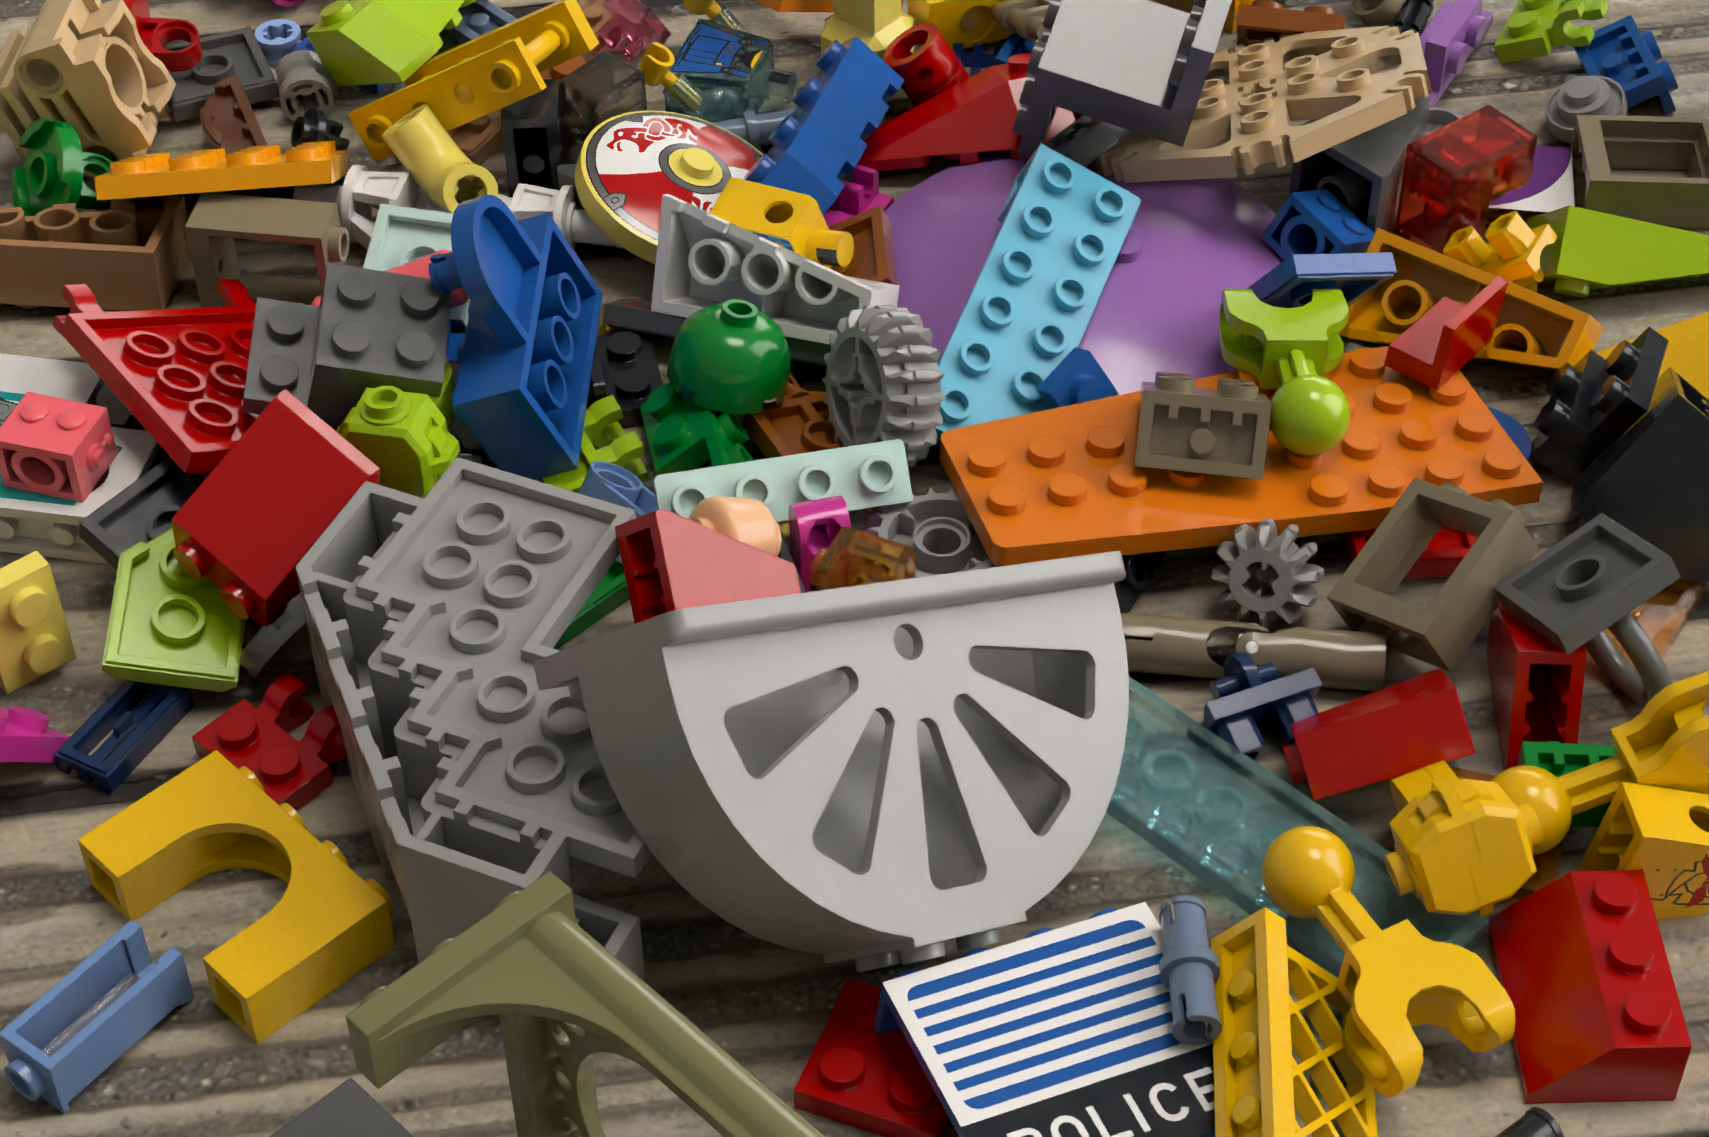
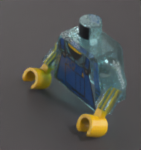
(717, 68)

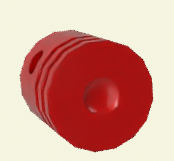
(929, 69)

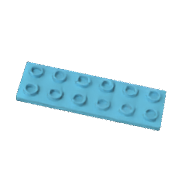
(1033, 289)

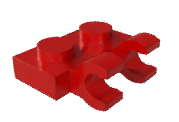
(259, 740)

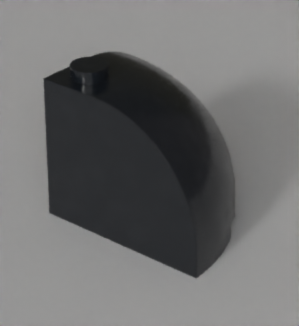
(1658, 478)

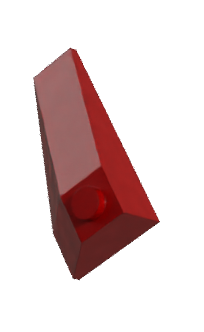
(959, 122)

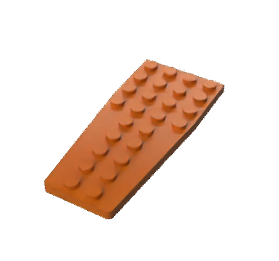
(1070, 484)

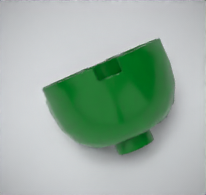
(730, 358)

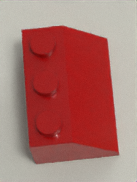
(1591, 991)

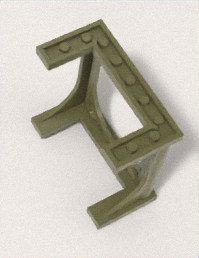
(556, 1007)

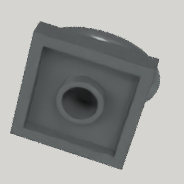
(1591, 586)

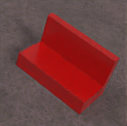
(1447, 336)

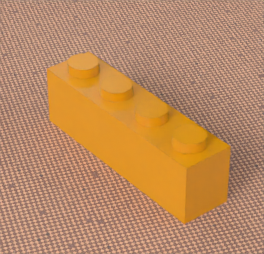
(1528, 328)

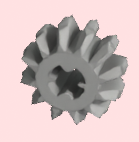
(1263, 549)

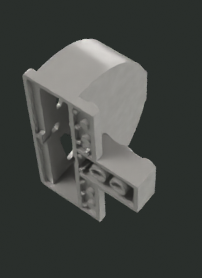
(869, 751)

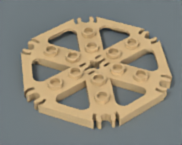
(1272, 90)

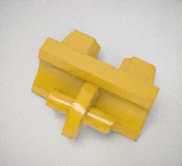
(1511, 253)

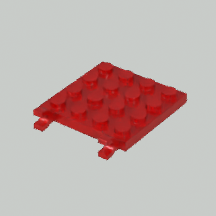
(172, 368)

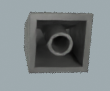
(1366, 168)

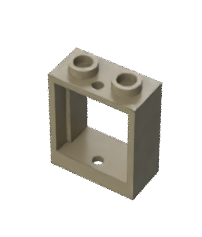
(1643, 143)
(222, 217)
(1467, 598)

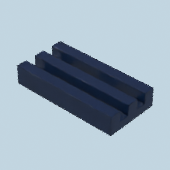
(132, 734)

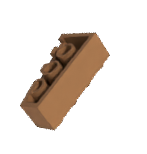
(120, 253)

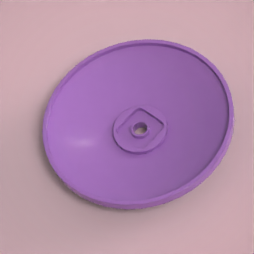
(1161, 291)

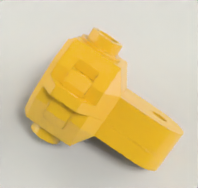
(1459, 841)

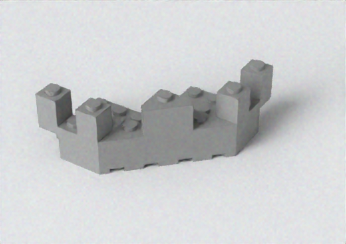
(428, 654)

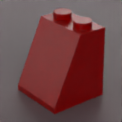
(268, 507)

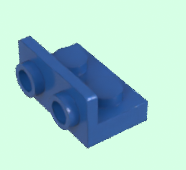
(1630, 60)

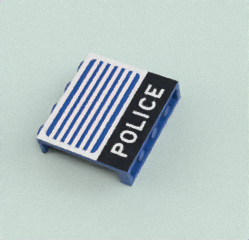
(1057, 1035)

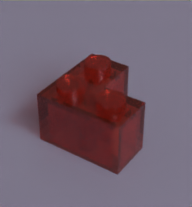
(1457, 174)

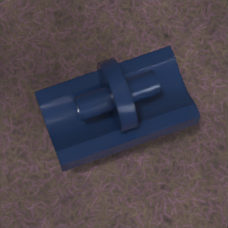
(1256, 697)

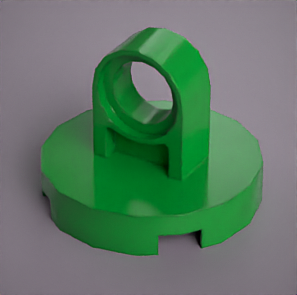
(55, 169)

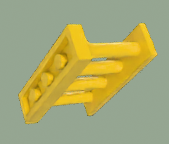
(481, 73)

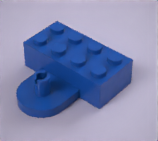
(525, 336)

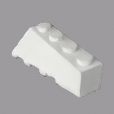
(713, 261)

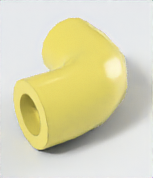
(437, 161)

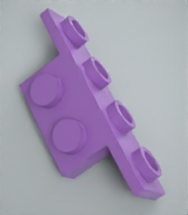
(1451, 40)

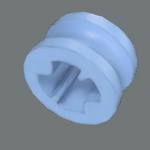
(277, 39)

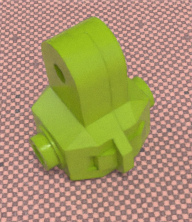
(405, 435)

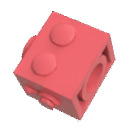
(56, 446)

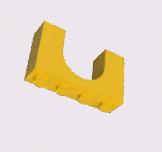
(224, 820)

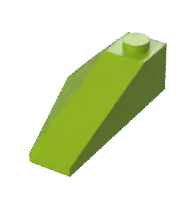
(381, 38)
(1616, 251)

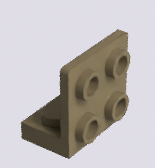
(1203, 427)

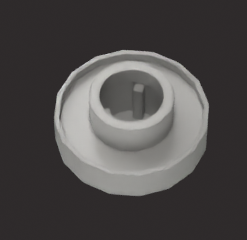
(1583, 97)

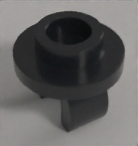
(315, 128)

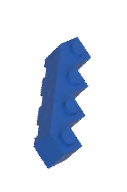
(830, 124)

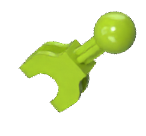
(1291, 353)

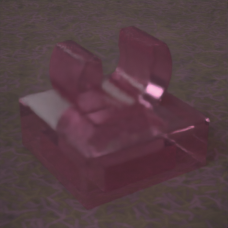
(633, 22)

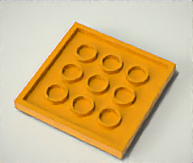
(211, 172)

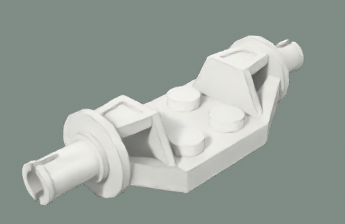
(369, 189)

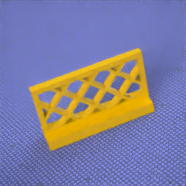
(1253, 1056)

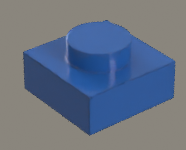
(1076, 381)

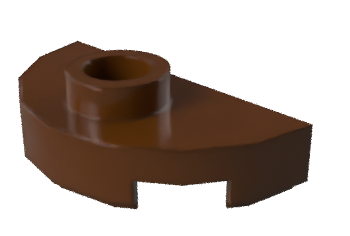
(229, 119)

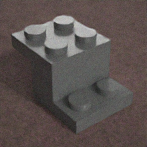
(363, 334)

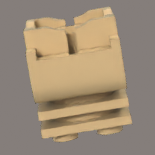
(86, 70)

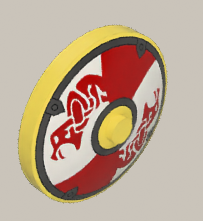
(650, 154)

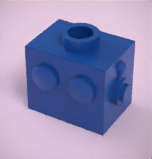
(1316, 225)

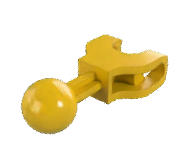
(1657, 748)
(1389, 974)

